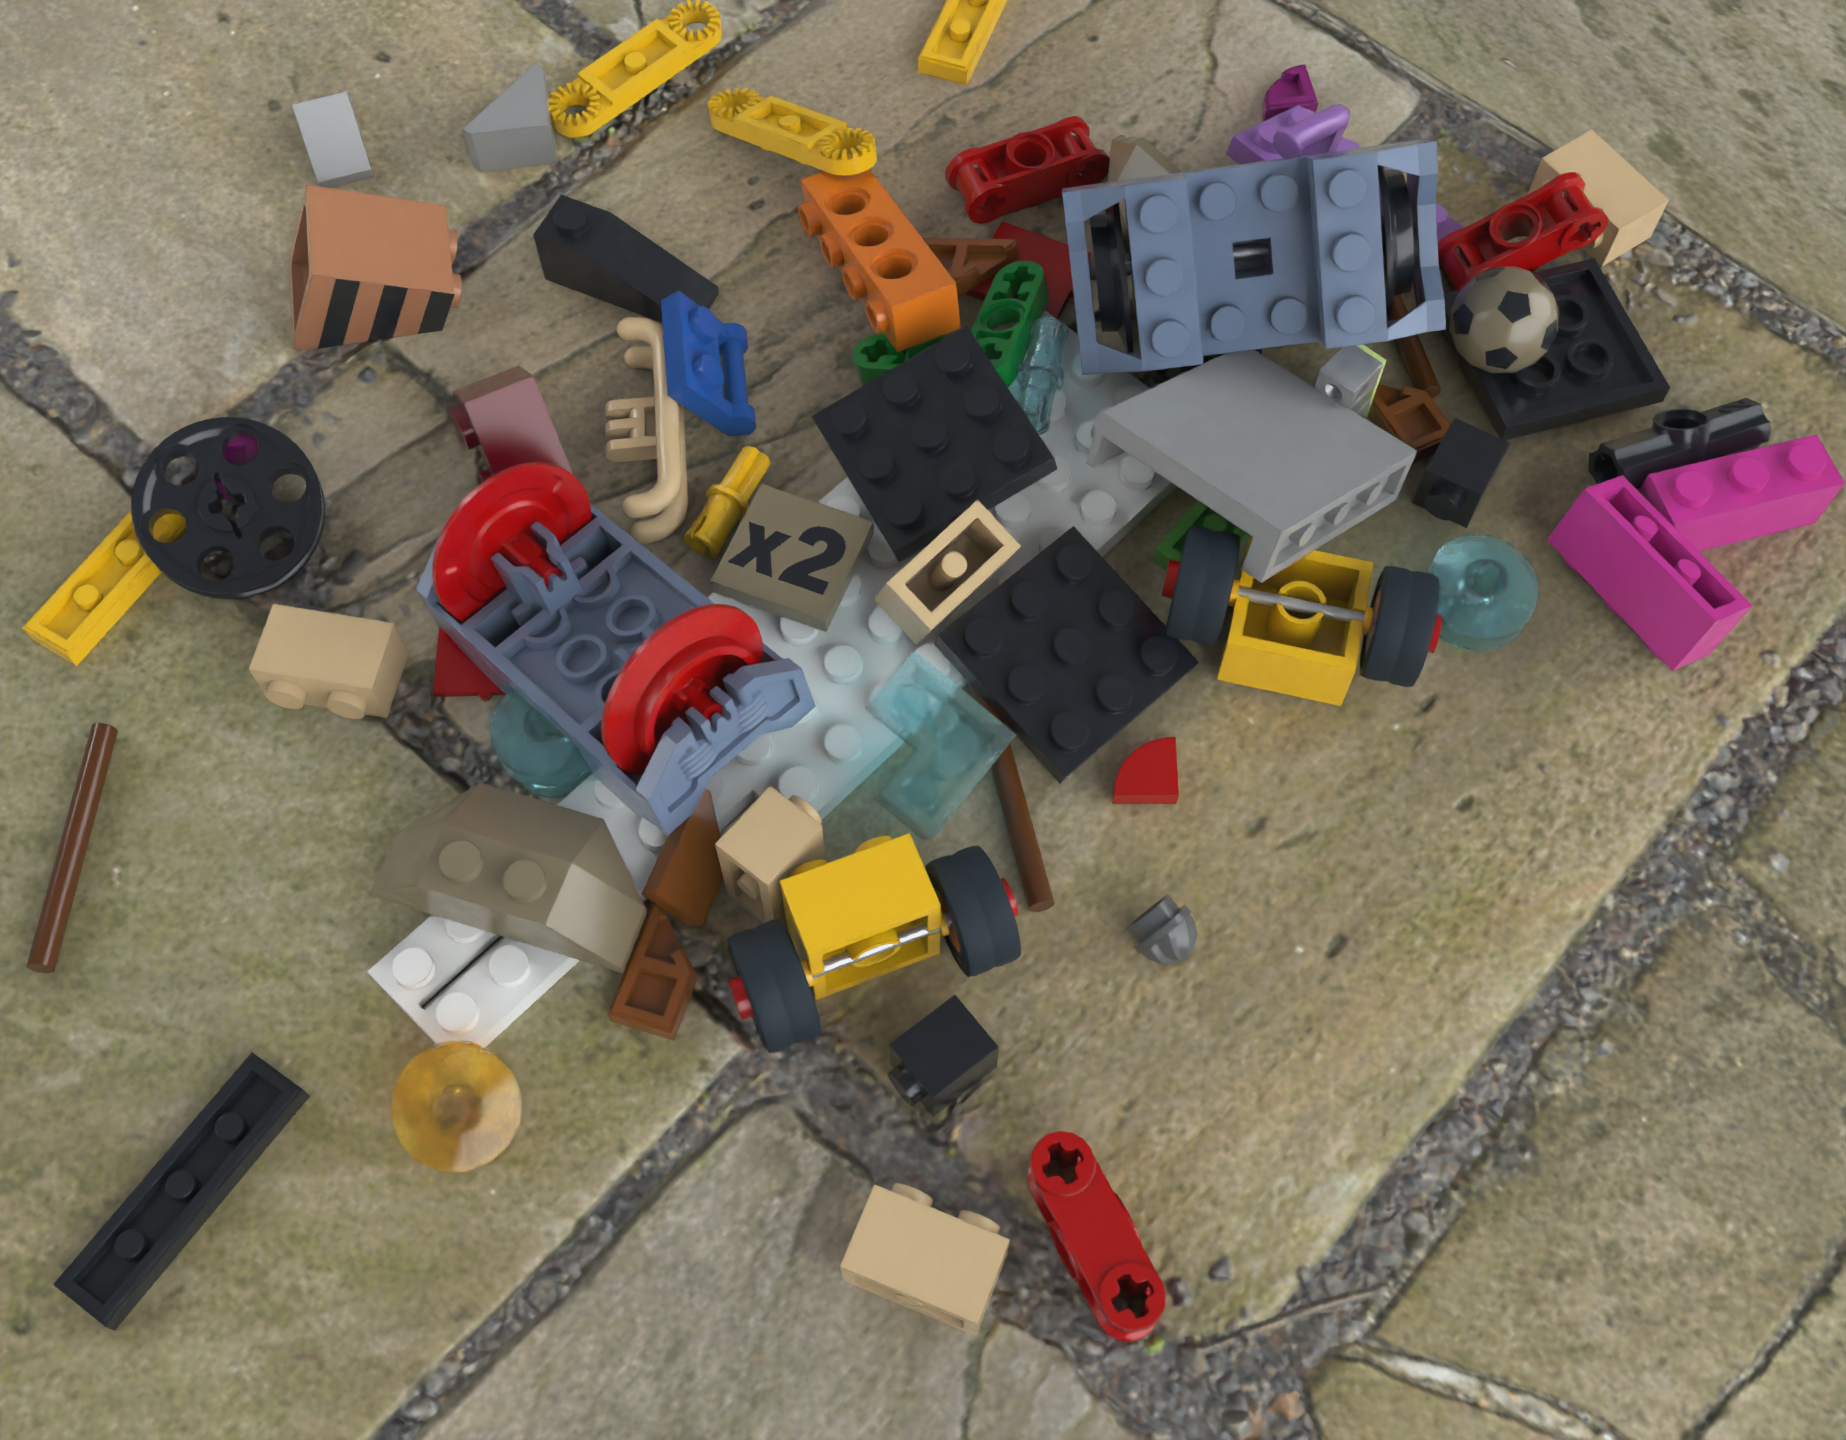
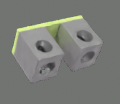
(1352, 377)

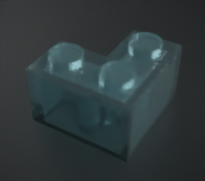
(950, 741)

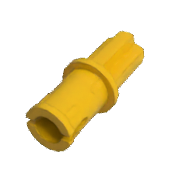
(727, 503)

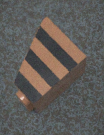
(369, 268)

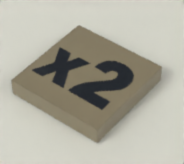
(792, 557)

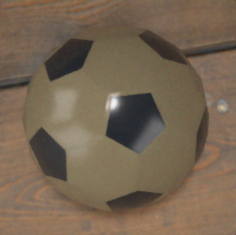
(1504, 319)

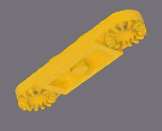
(635, 68)
(793, 131)

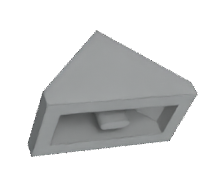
(514, 127)
(333, 139)

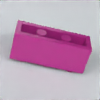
(1746, 492)
(1648, 572)

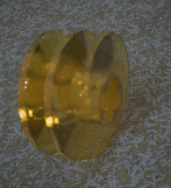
(456, 1143)

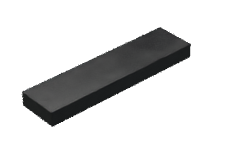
(181, 1192)

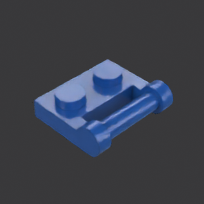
(693, 366)

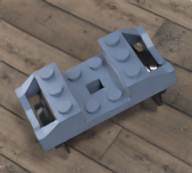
(1336, 246)

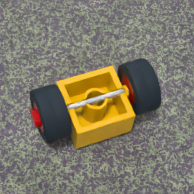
(1305, 622)
(865, 921)

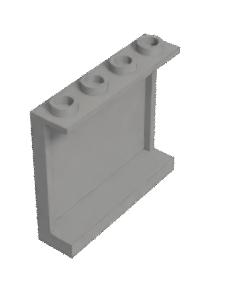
(1259, 453)

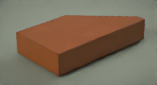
(973, 259)
(1409, 417)
(655, 980)

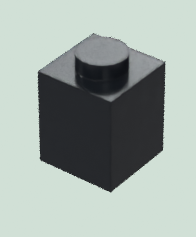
(1460, 473)
(941, 1057)

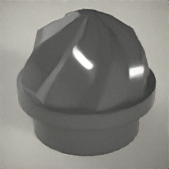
(1165, 932)

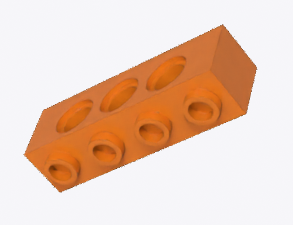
(880, 257)

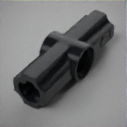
(1681, 439)

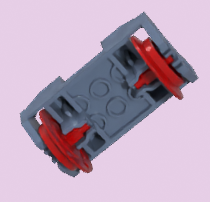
(605, 640)

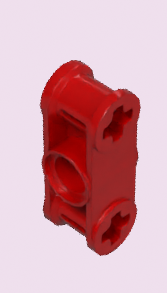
(1026, 169)
(1541, 216)
(1095, 1236)

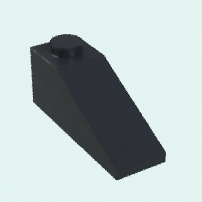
(613, 261)

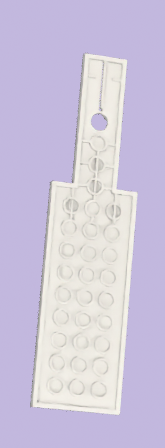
(832, 744)

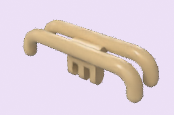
(647, 431)

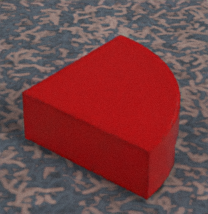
(1149, 775)

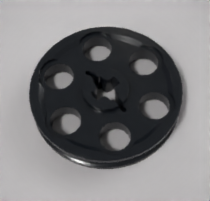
(202, 498)

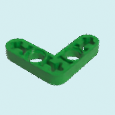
(1003, 347)

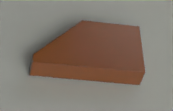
(688, 867)

